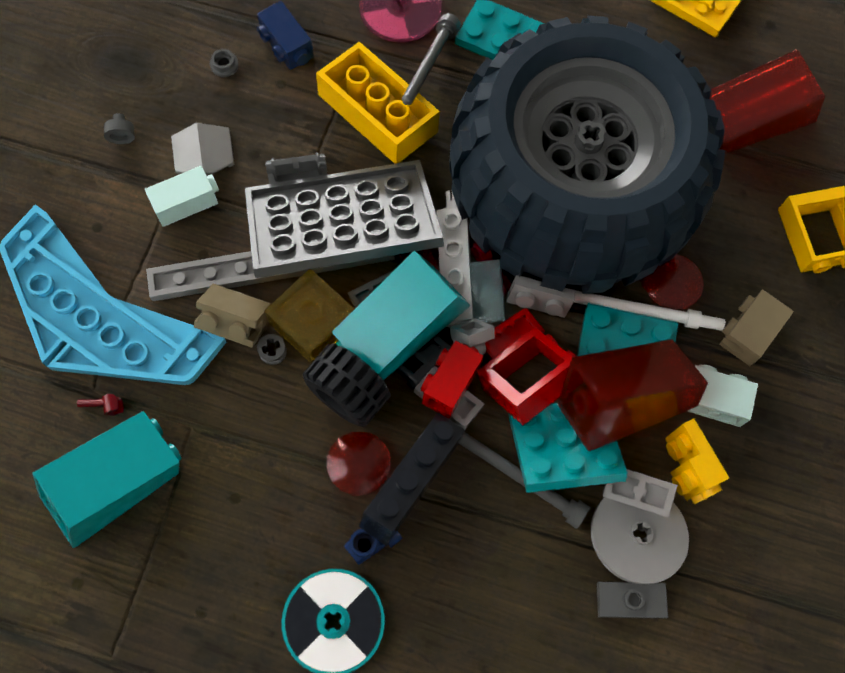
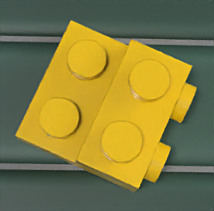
(699, 466)

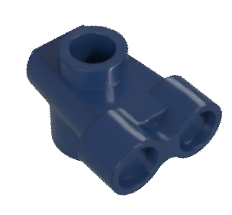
(360, 556)

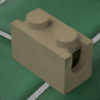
(232, 315)
(756, 327)

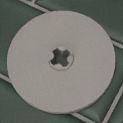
(635, 559)

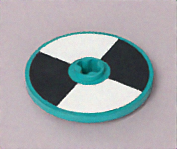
(305, 621)

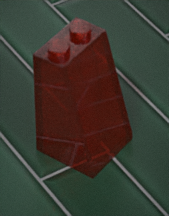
(768, 101)
(628, 391)

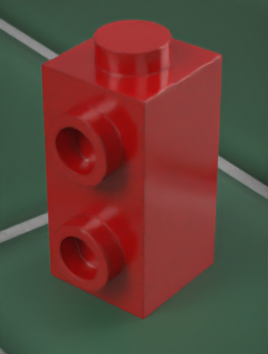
(452, 378)

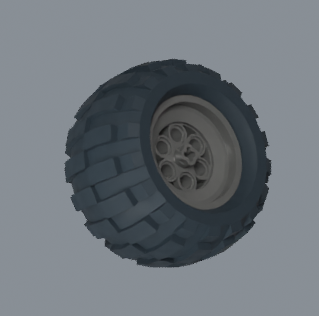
(607, 110)

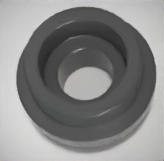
(222, 57)

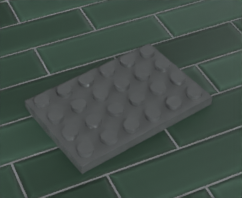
(341, 218)

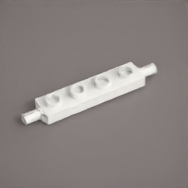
(455, 254)

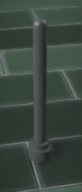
(446, 29)
(572, 510)

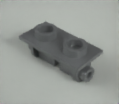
(296, 168)

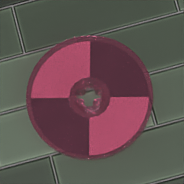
(400, 24)

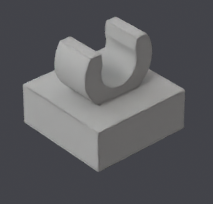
(473, 333)

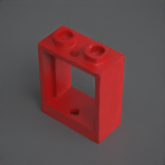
(541, 394)

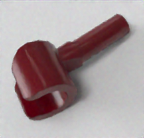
(111, 404)

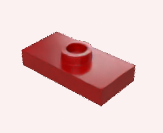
(510, 332)

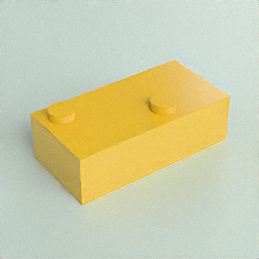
(371, 101)

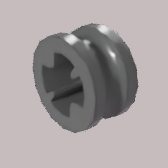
(263, 346)

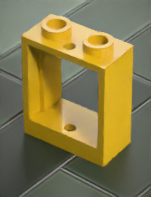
(810, 203)

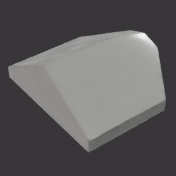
(202, 146)

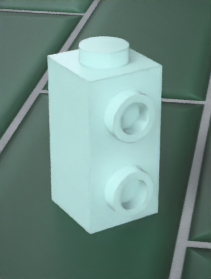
(182, 195)

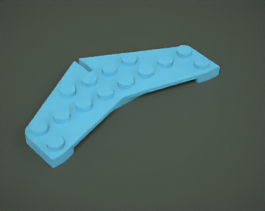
(100, 332)

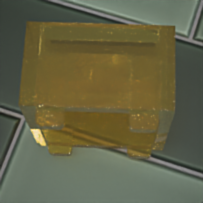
(308, 314)

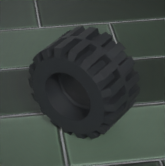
(346, 385)

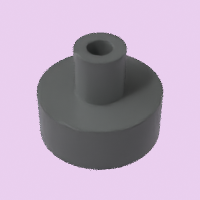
(119, 130)

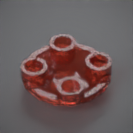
(675, 283)
(358, 463)

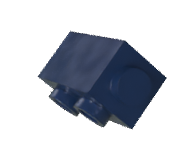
(285, 35)

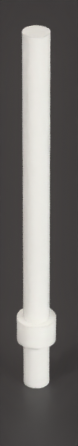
(690, 319)

